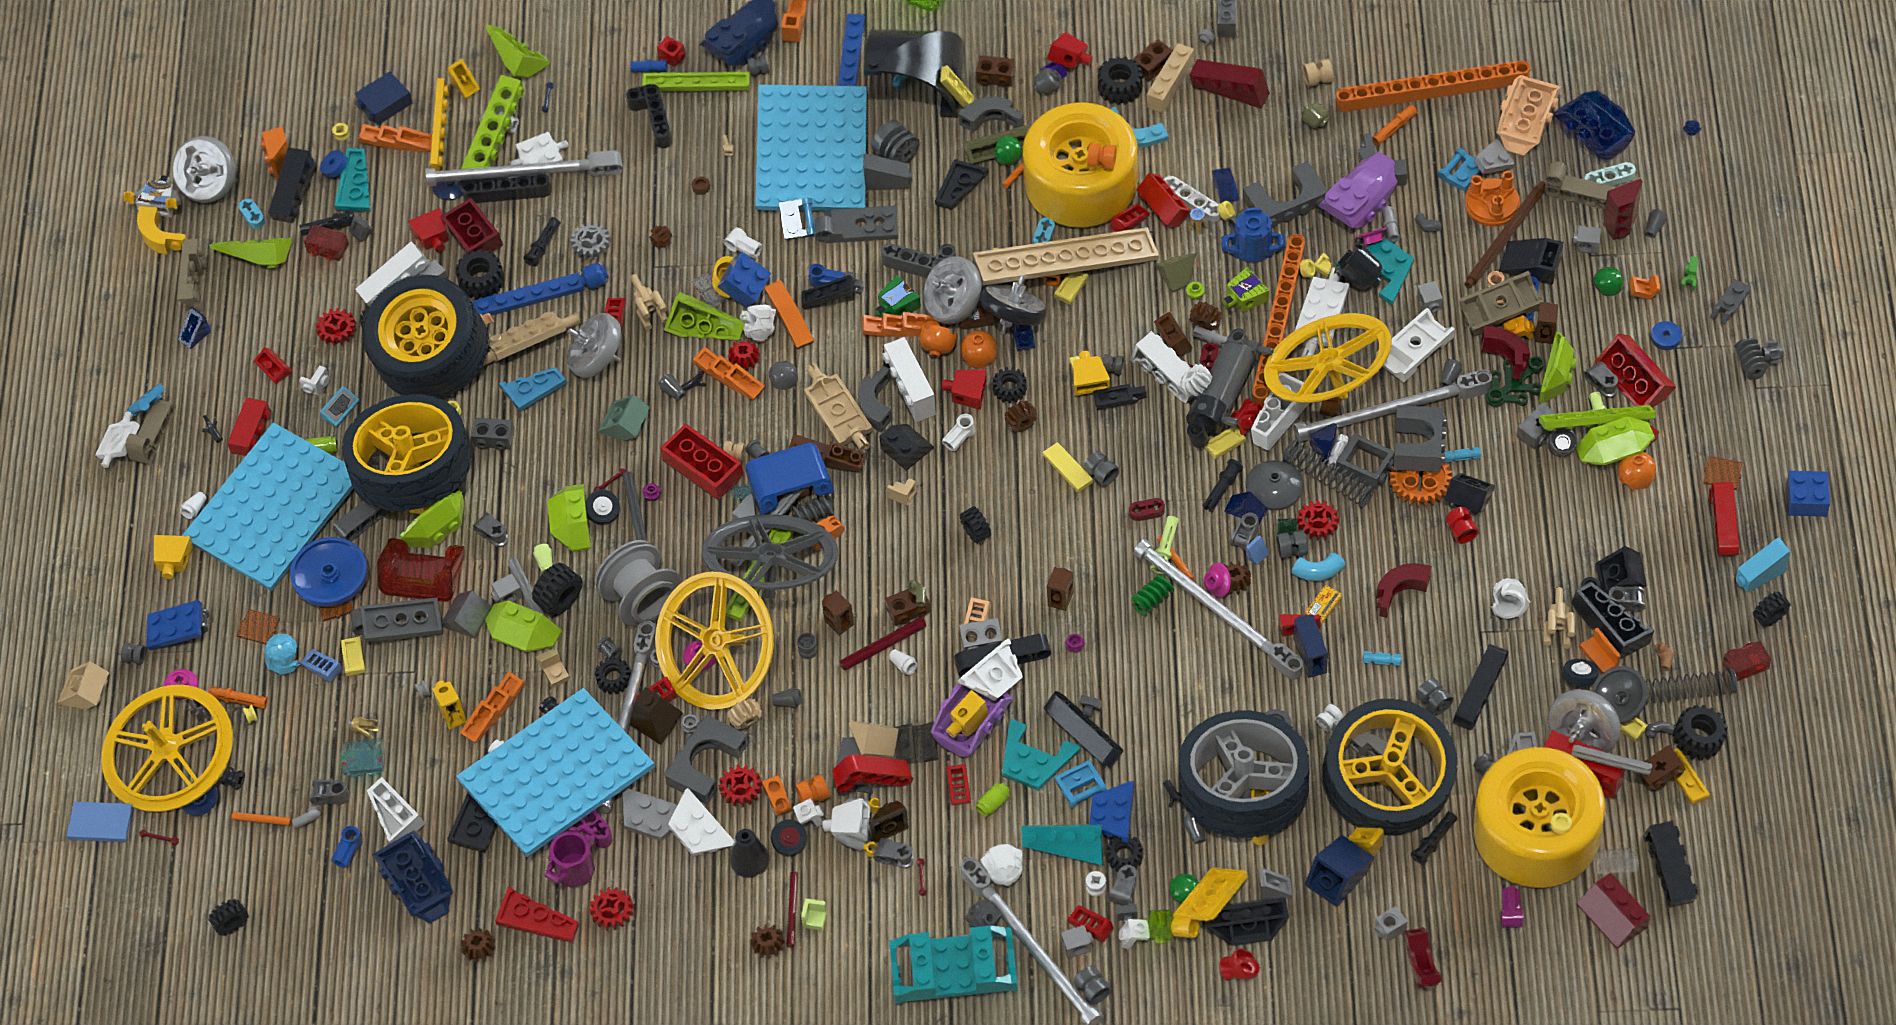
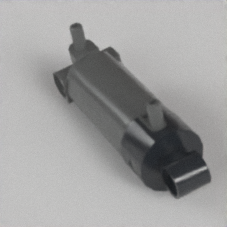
(1228, 374)

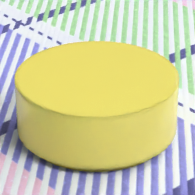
(1226, 210)
(1307, 268)
(1561, 823)

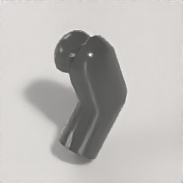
(1428, 225)
(1658, 726)

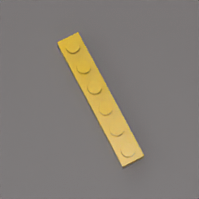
(440, 119)

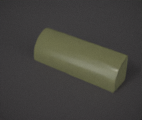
(983, 148)

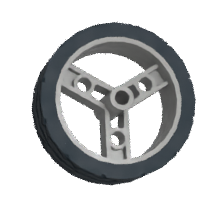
(1228, 804)

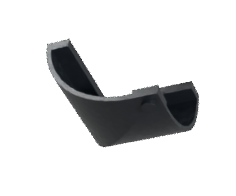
(919, 57)

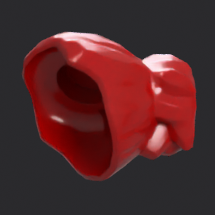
(1239, 965)

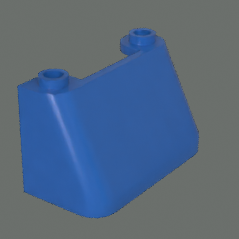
(785, 473)

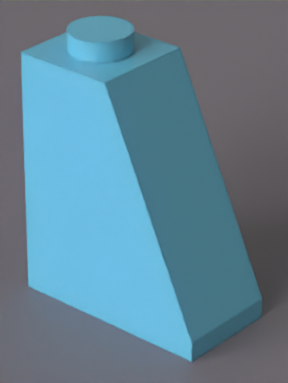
(1764, 566)

